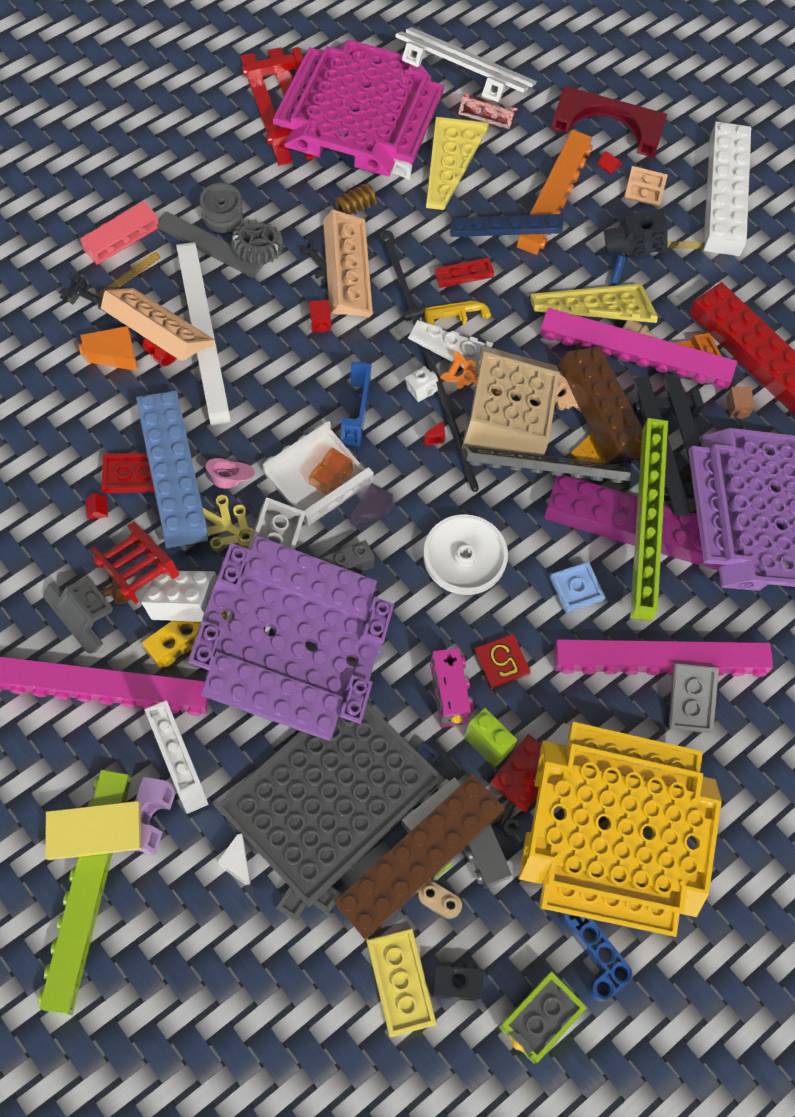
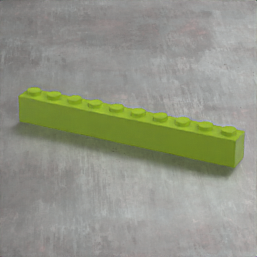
(649, 520)
(81, 910)

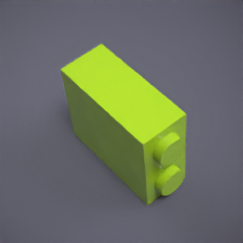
(490, 738)

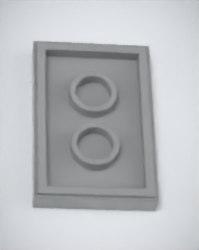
(693, 698)

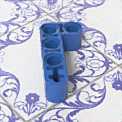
(592, 949)

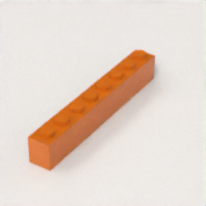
(558, 186)

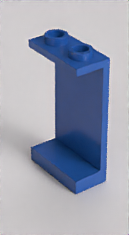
(352, 428)

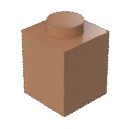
(740, 402)

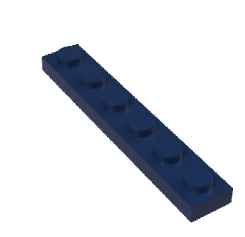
(507, 225)

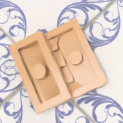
(645, 186)

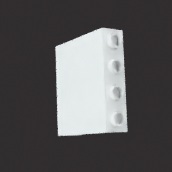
(295, 463)

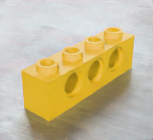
(171, 633)

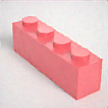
(119, 232)

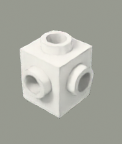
(422, 383)

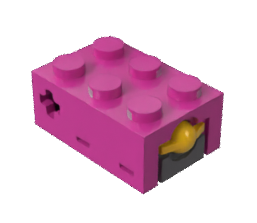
(451, 687)

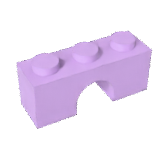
(153, 795)

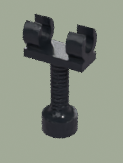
(79, 290)

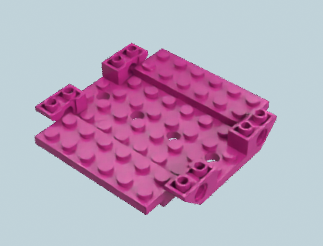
(390, 112)

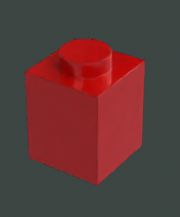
(320, 316)

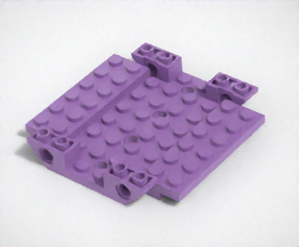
(741, 510)
(302, 604)

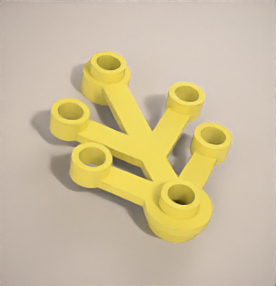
(225, 525)

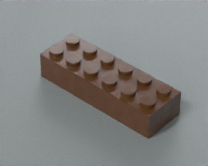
(603, 403)

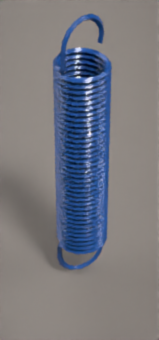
(617, 271)

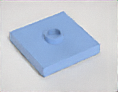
(577, 587)

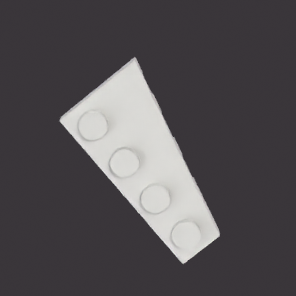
(446, 343)

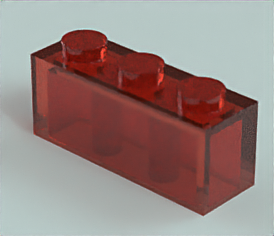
(487, 111)

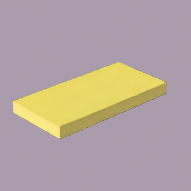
(93, 830)
(401, 982)

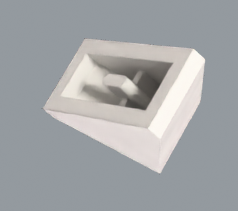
(235, 860)

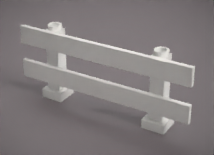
(495, 84)

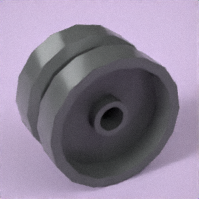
(221, 207)

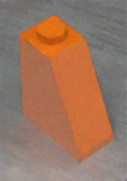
(109, 348)

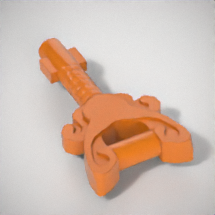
(468, 375)

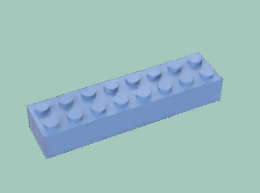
(172, 469)

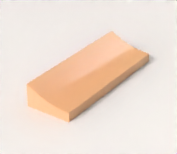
(347, 265)
(155, 322)

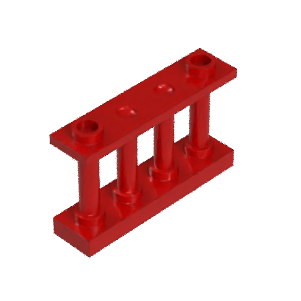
(147, 546)

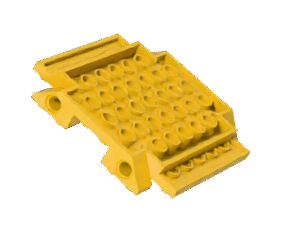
(616, 870)

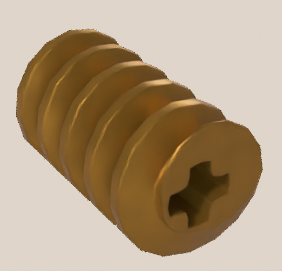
(356, 199)

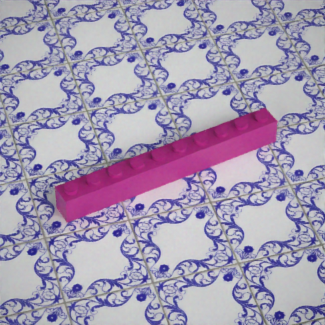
(638, 348)
(660, 656)
(101, 685)

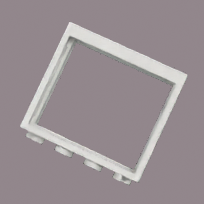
(176, 757)

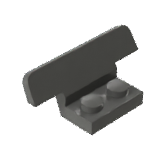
(78, 609)

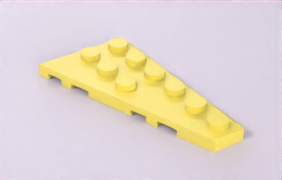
(452, 151)
(611, 302)

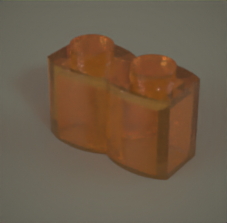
(331, 471)

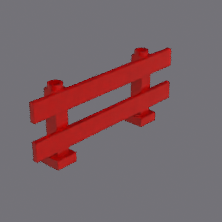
(281, 66)

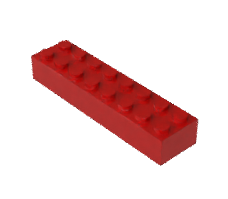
(748, 341)

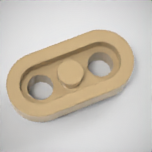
(438, 901)

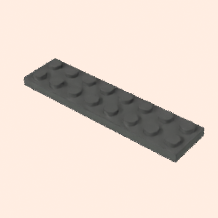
(538, 463)

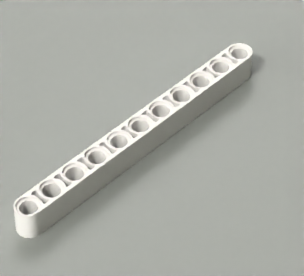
(200, 318)

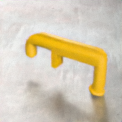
(455, 309)

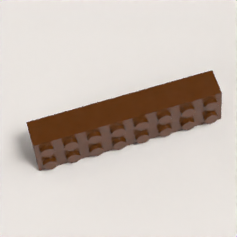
(419, 857)

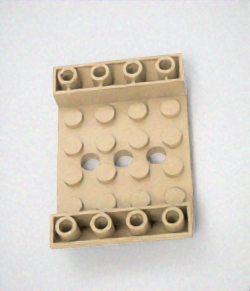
(507, 423)

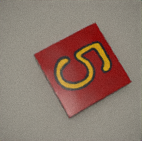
(502, 661)

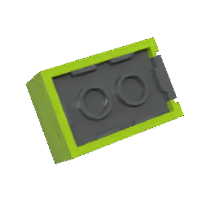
(542, 1018)

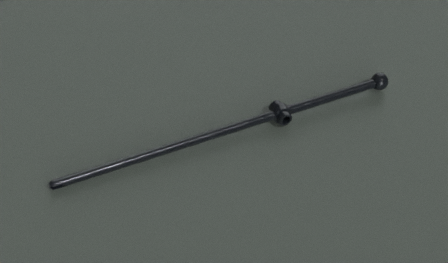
(413, 314)

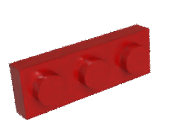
(464, 273)

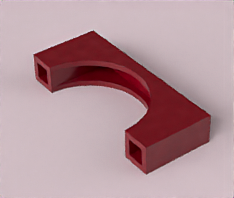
(579, 104)

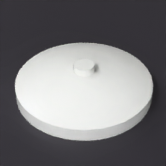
(465, 554)

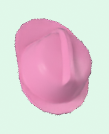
(228, 473)

